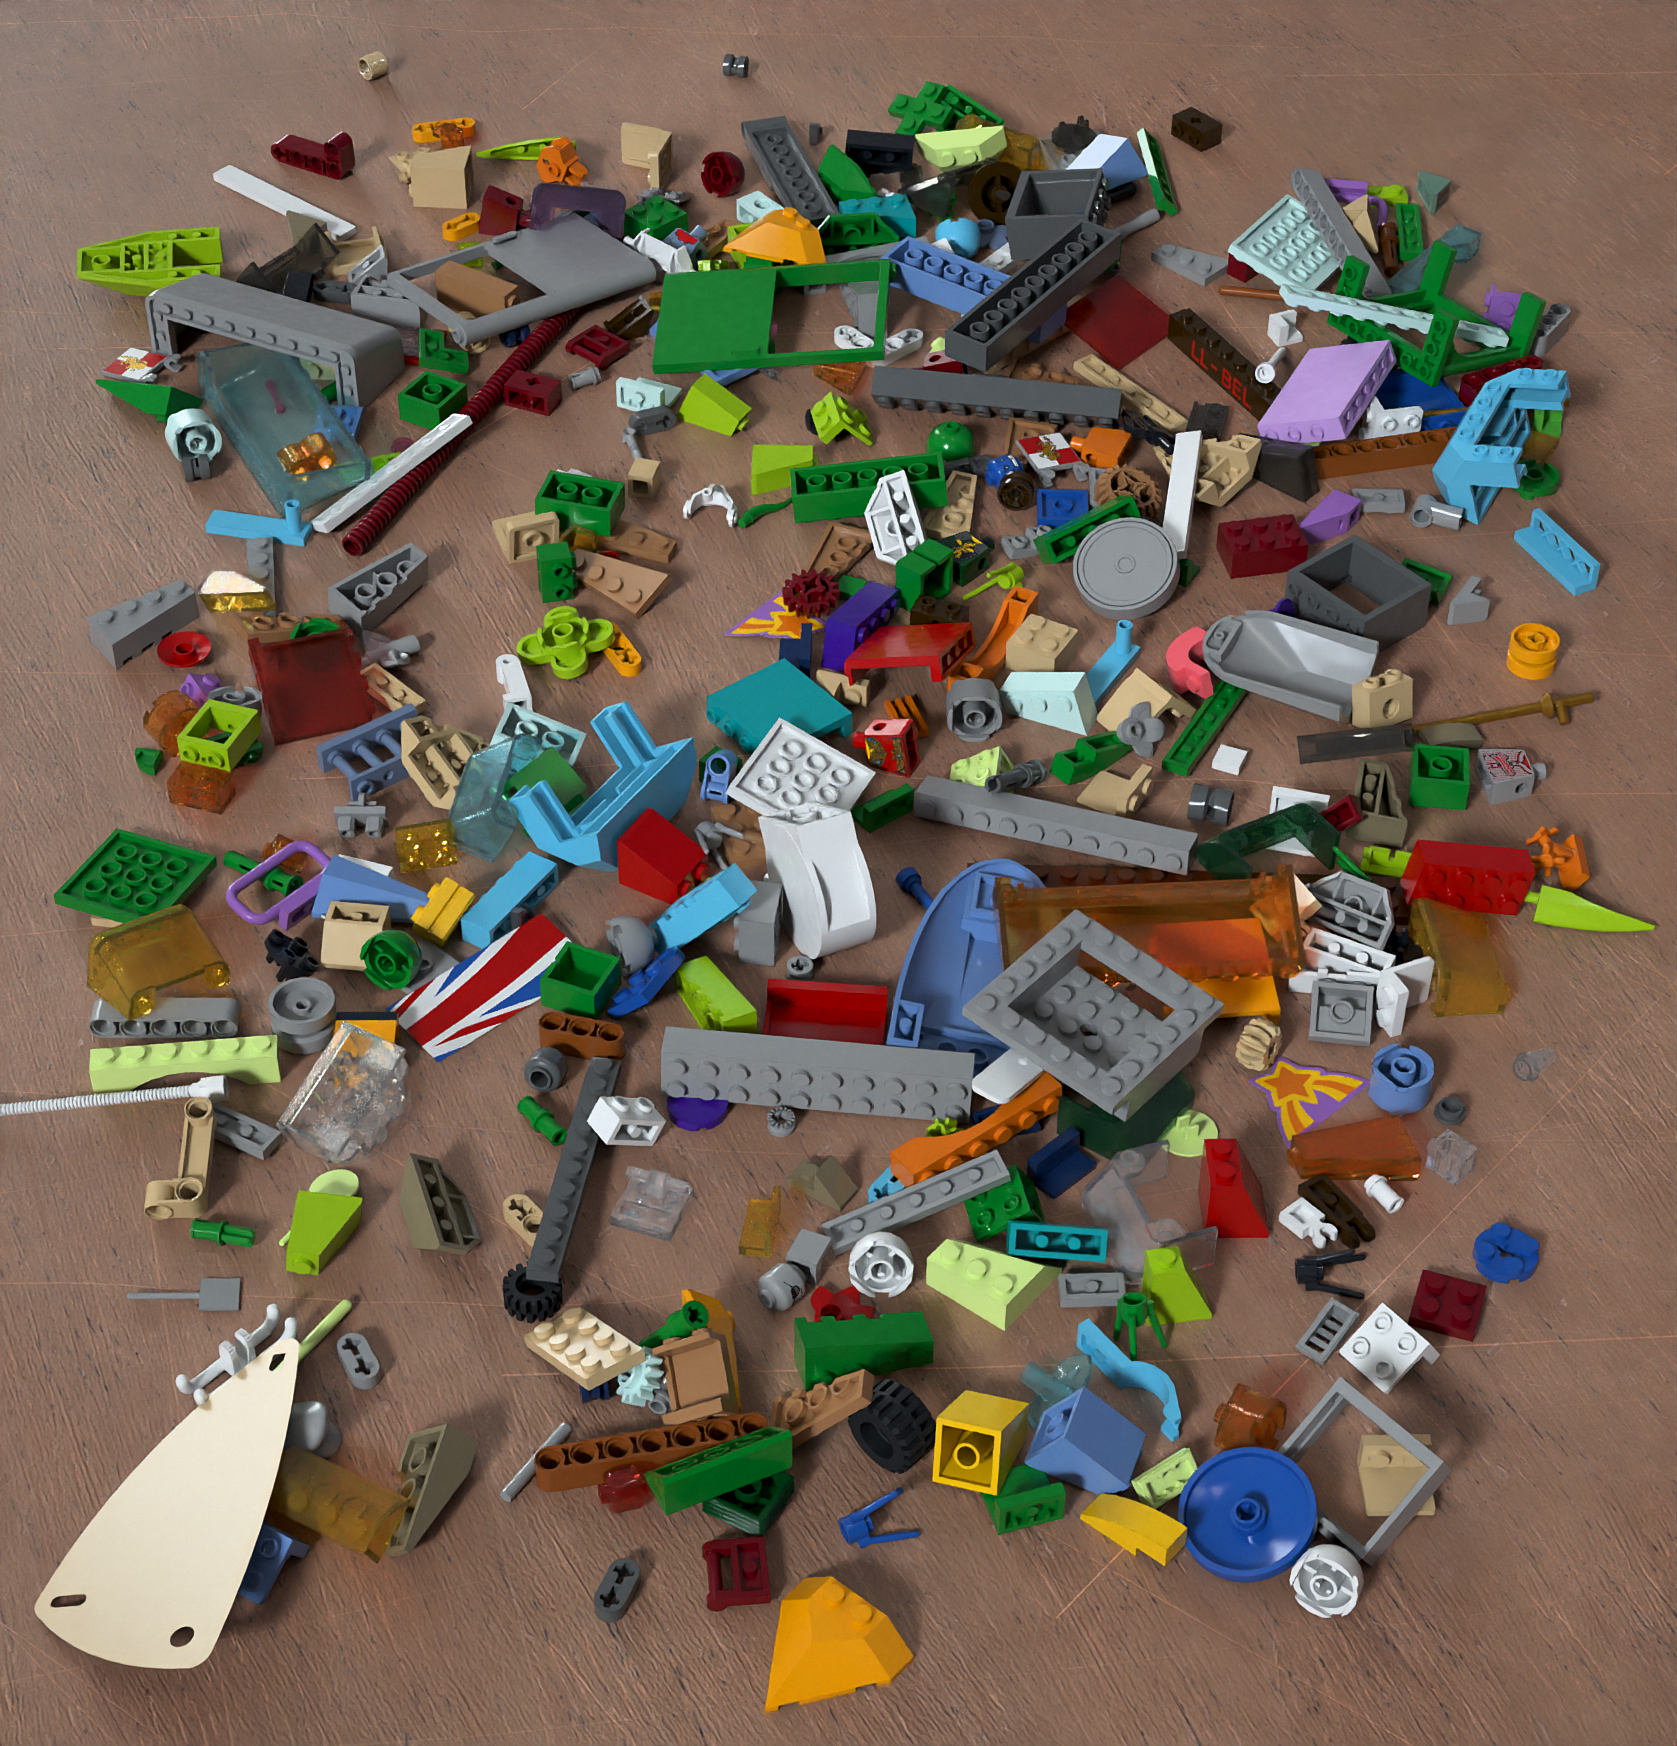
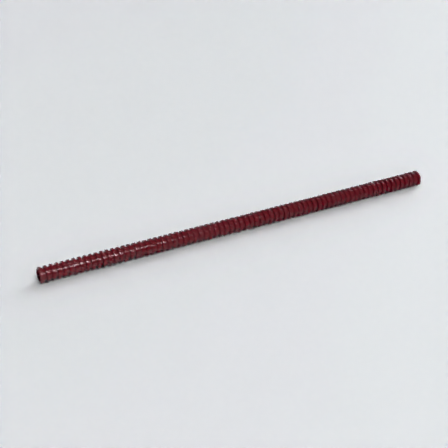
(476, 408)

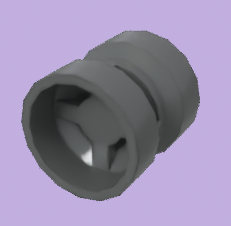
(735, 65)
(196, 467)

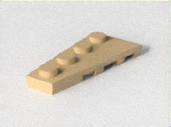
(958, 514)

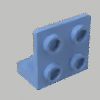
(267, 1560)

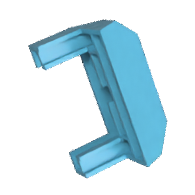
(1492, 438)
(645, 779)

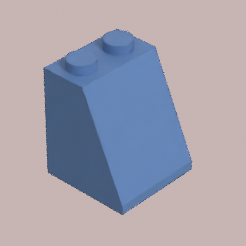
(1116, 158)
(1086, 1444)

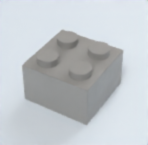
(760, 925)

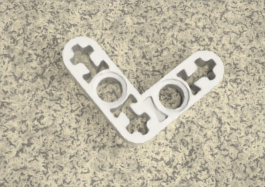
(896, 345)

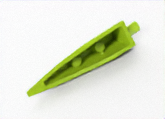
(520, 150)
(1570, 911)

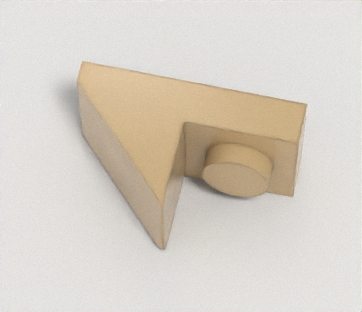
(838, 687)

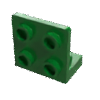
(1006, 1202)
(1025, 1500)

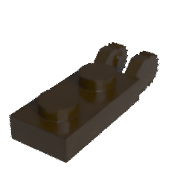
(1338, 1210)

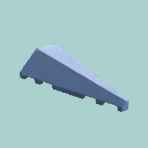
(357, 884)

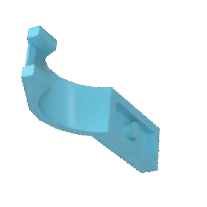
(1130, 1373)

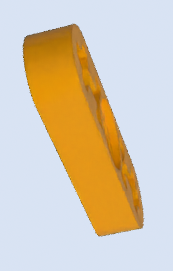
(424, 131)
(617, 657)

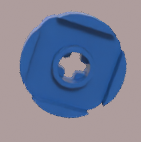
(1510, 1240)

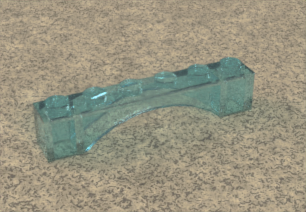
(1458, 237)

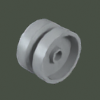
(302, 1015)

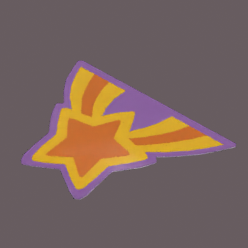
(775, 621)
(1305, 1095)

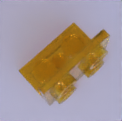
(425, 845)

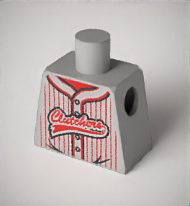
(1507, 774)

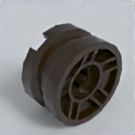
(1019, 498)

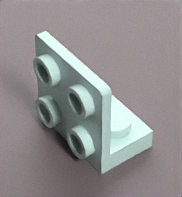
(644, 394)

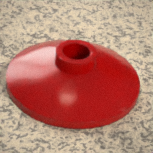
(184, 649)

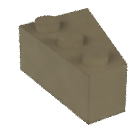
(1380, 808)

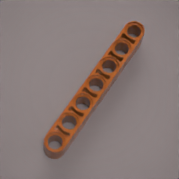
(1381, 453)
(585, 1461)

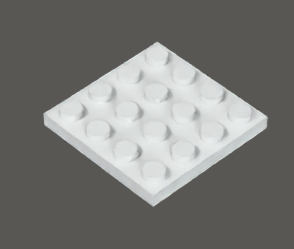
(796, 770)

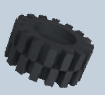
(530, 1306)

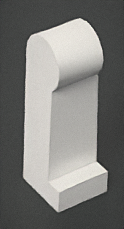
(512, 677)

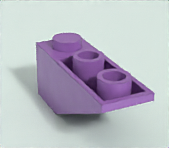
(1331, 518)

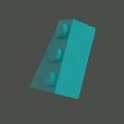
(893, 210)

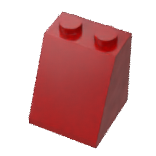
(660, 859)
(1230, 1192)

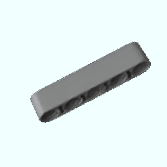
(170, 1019)

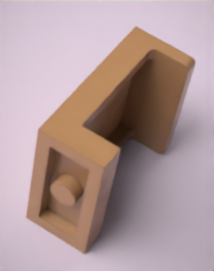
(697, 1377)

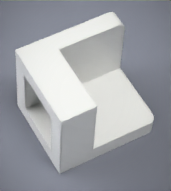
(1282, 328)

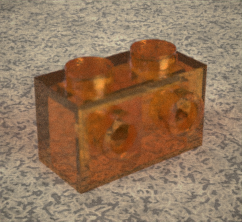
(201, 787)

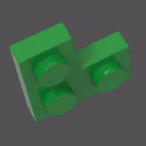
(435, 356)

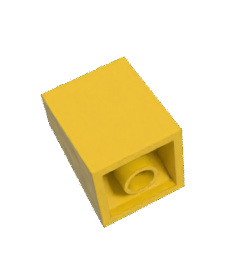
(978, 1441)

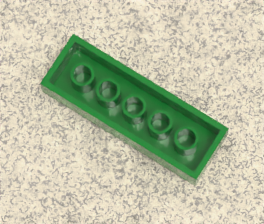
(847, 487)

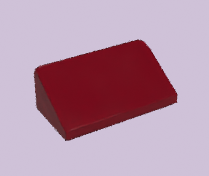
(1344, 813)

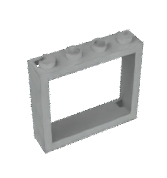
(1317, 1423)

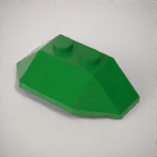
(964, 106)
(843, 177)
(853, 232)

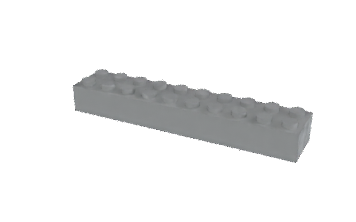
(817, 1074)

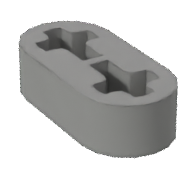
(364, 1359)

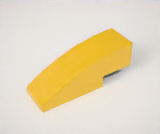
(1136, 1527)

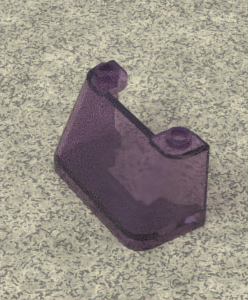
(606, 202)

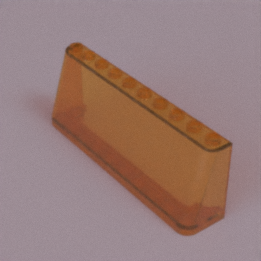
(1188, 926)

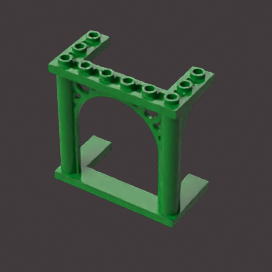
(1438, 354)

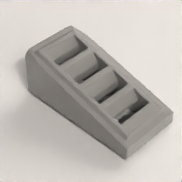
(1333, 1309)

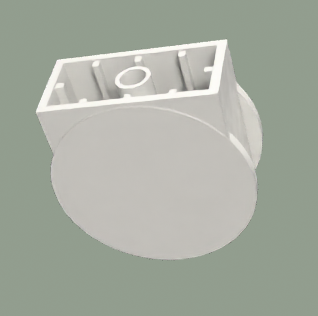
(822, 876)

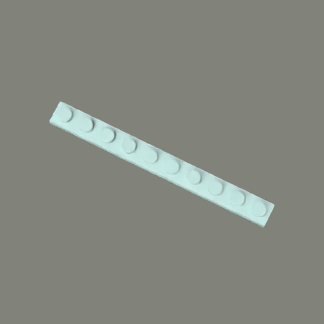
(1386, 314)

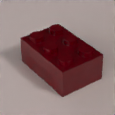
(1261, 546)

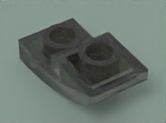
(911, 176)

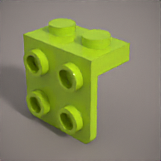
(835, 414)

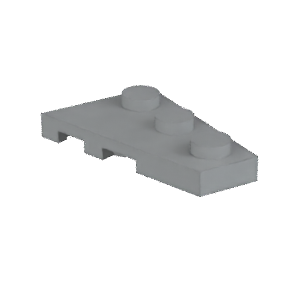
(1191, 264)

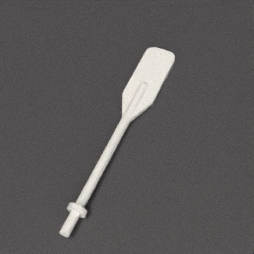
(1014, 1072)

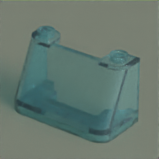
(478, 812)

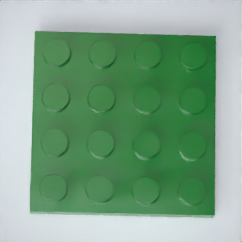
(134, 877)

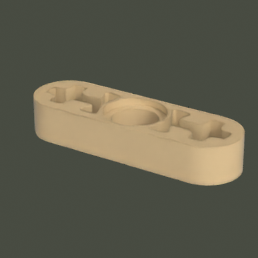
(515, 1219)

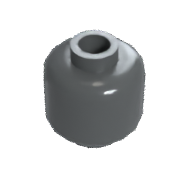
(545, 1069)

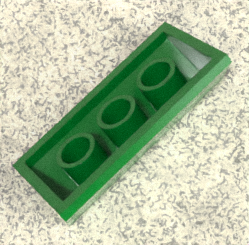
(721, 1468)

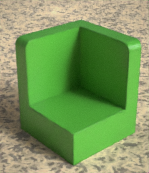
(1547, 421)

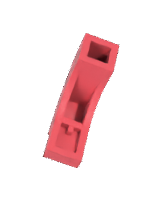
(1184, 664)

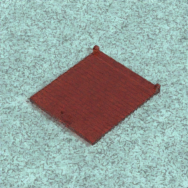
(1117, 321)

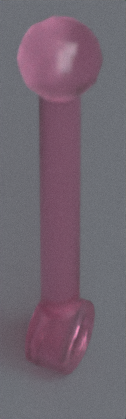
(280, 408)

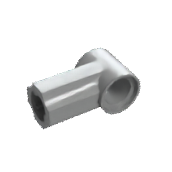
(1429, 511)

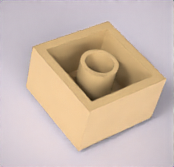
(1041, 646)

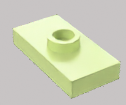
(1165, 1479)

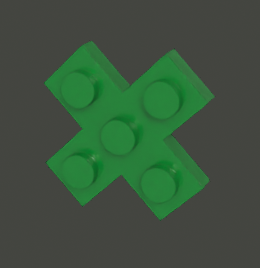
(921, 110)

